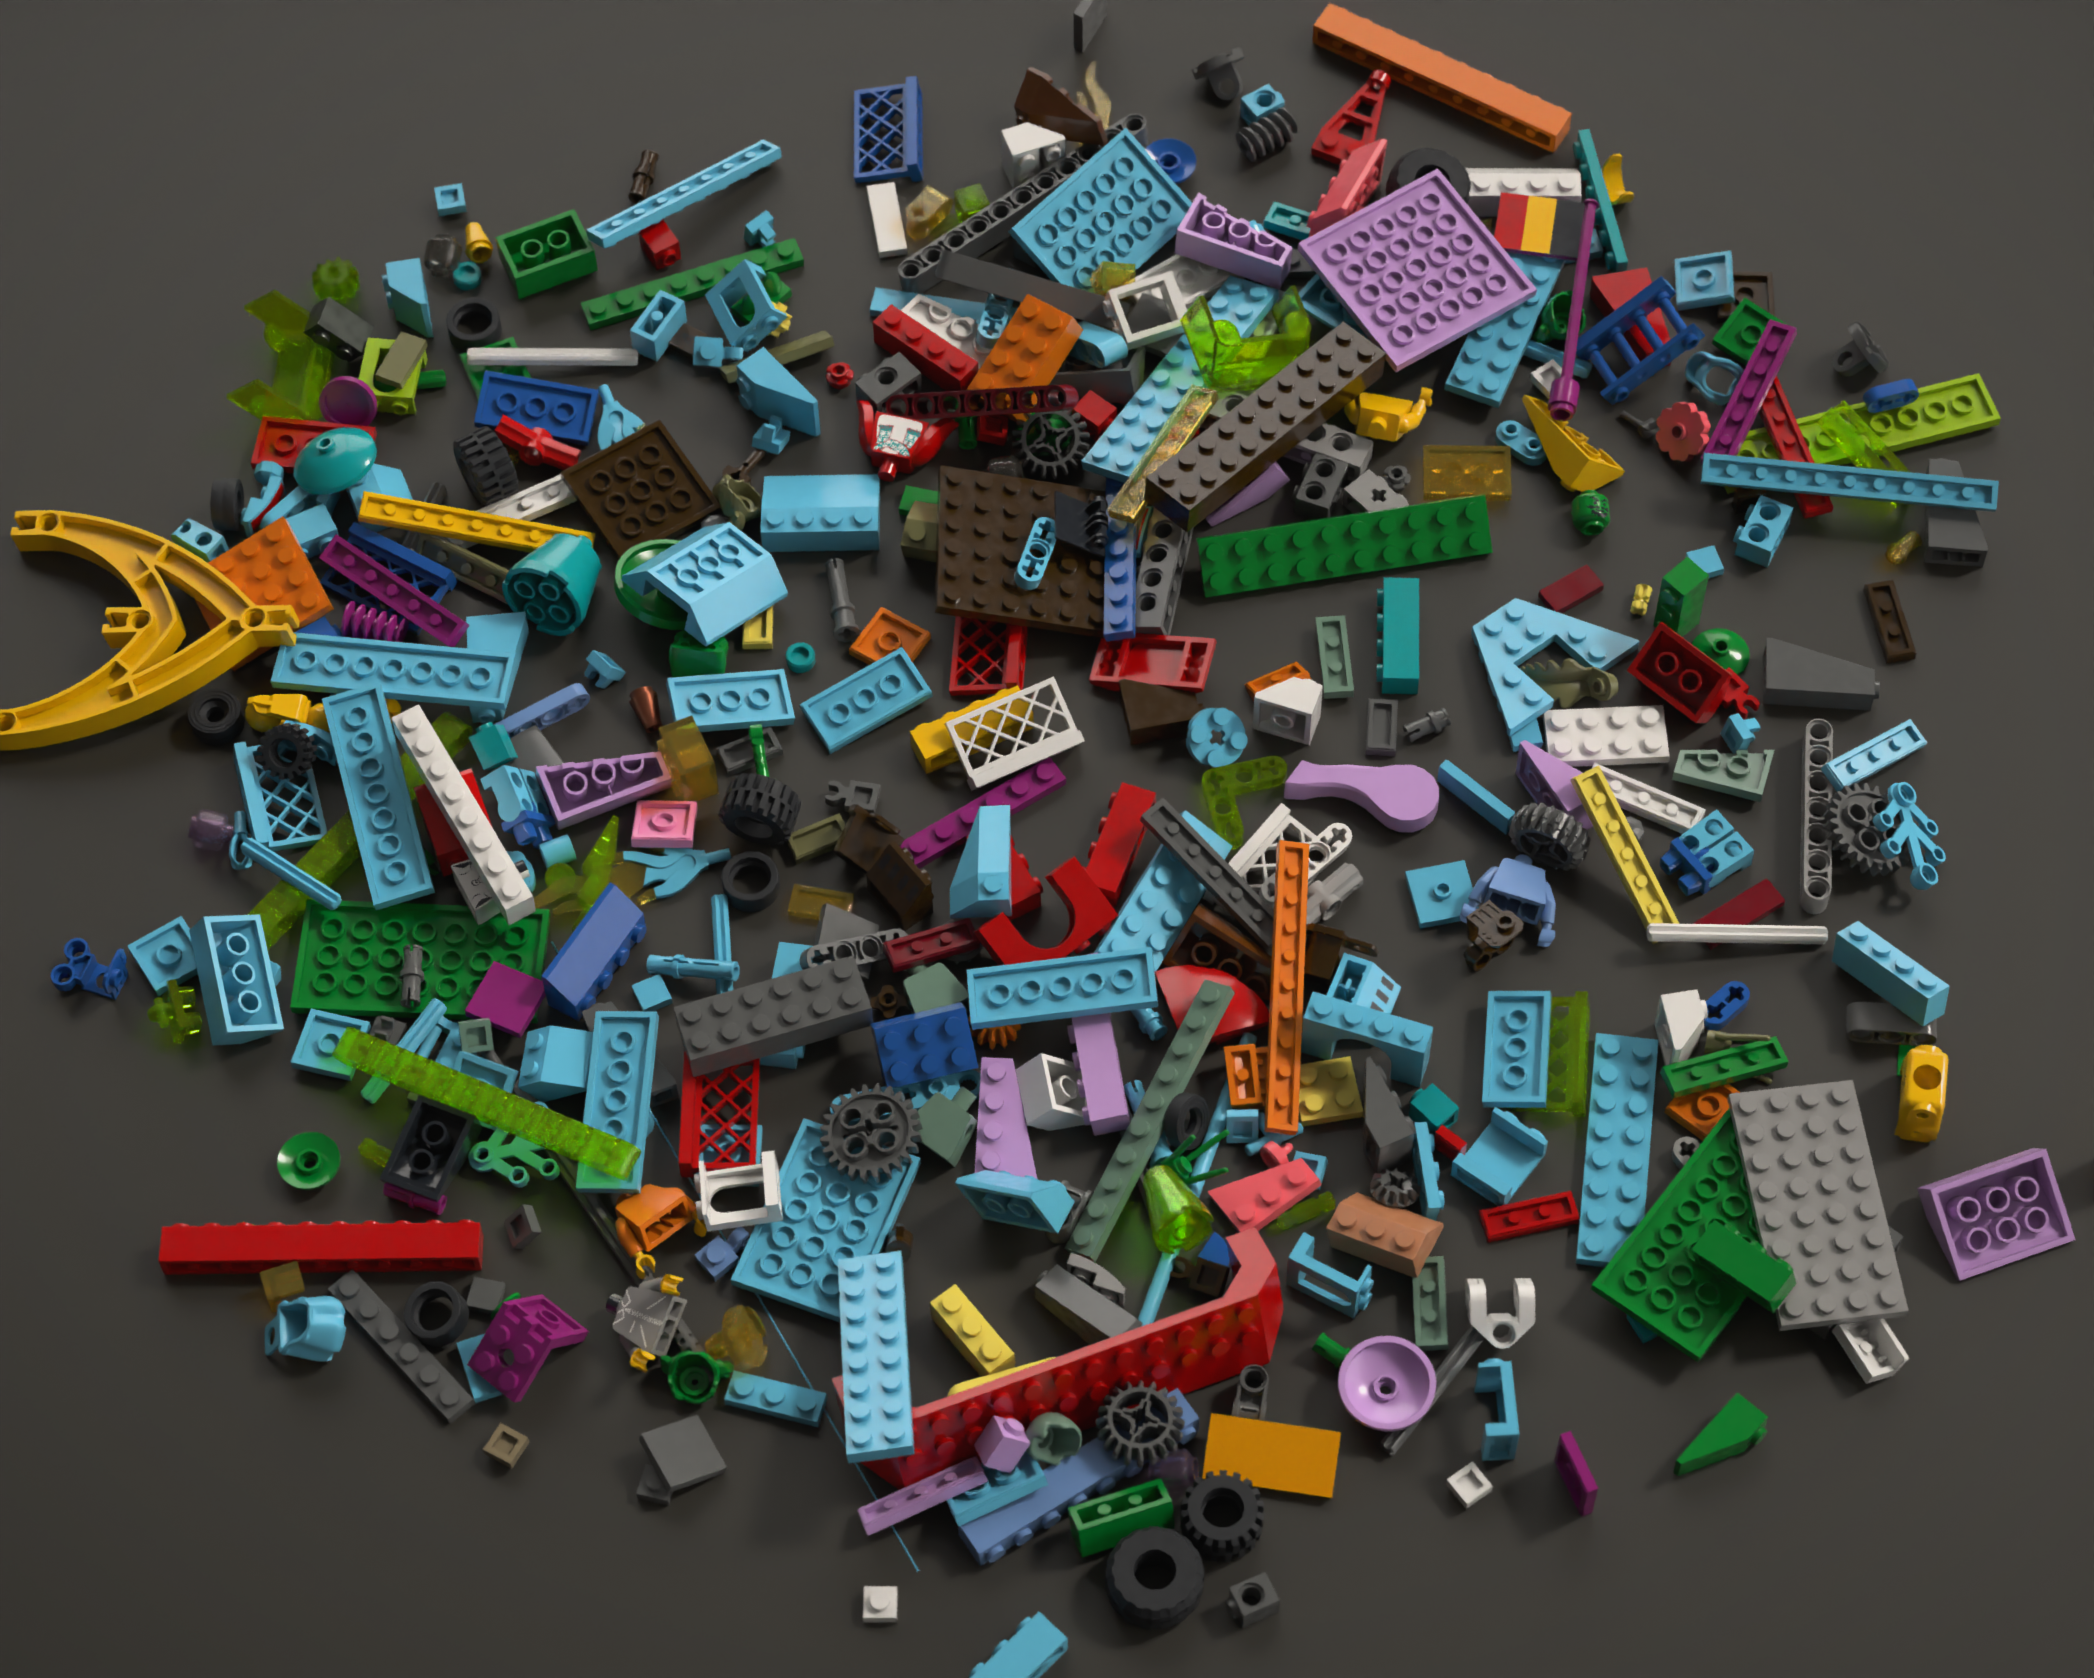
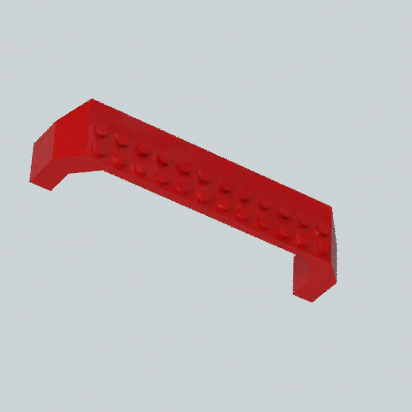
(1173, 1352)

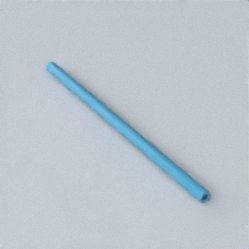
(1202, 1165)

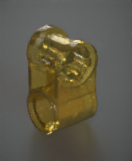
(927, 212)

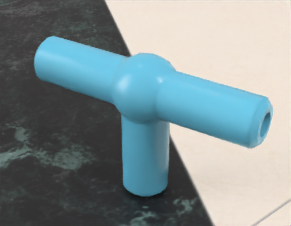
(1254, 1147)

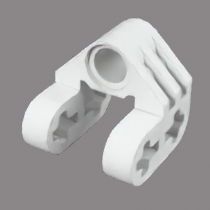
(1523, 1302)

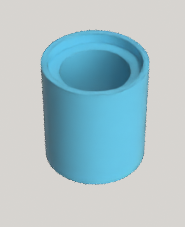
(557, 851)

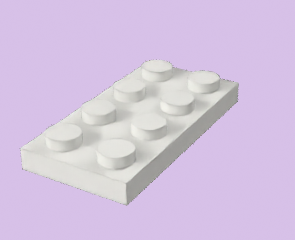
(1607, 735)

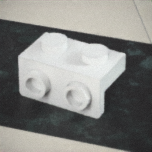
(1871, 1348)

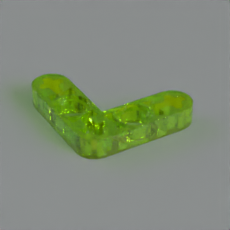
(1231, 786)

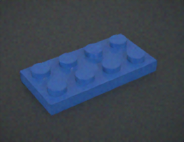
(556, 407)

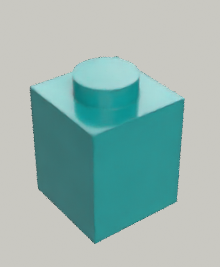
(493, 746)
(1434, 1108)

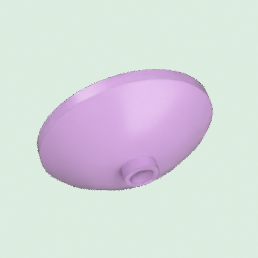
(1392, 1364)

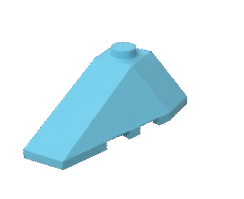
(984, 871)

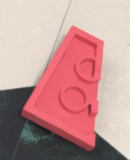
(1265, 1195)

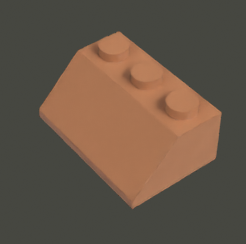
(1383, 1234)

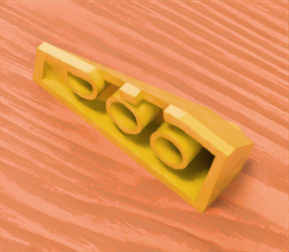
(1570, 456)

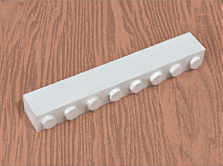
(464, 814)

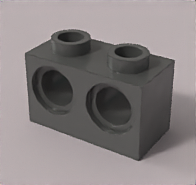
(1324, 489)

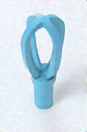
(239, 834)

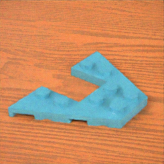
(1522, 631)

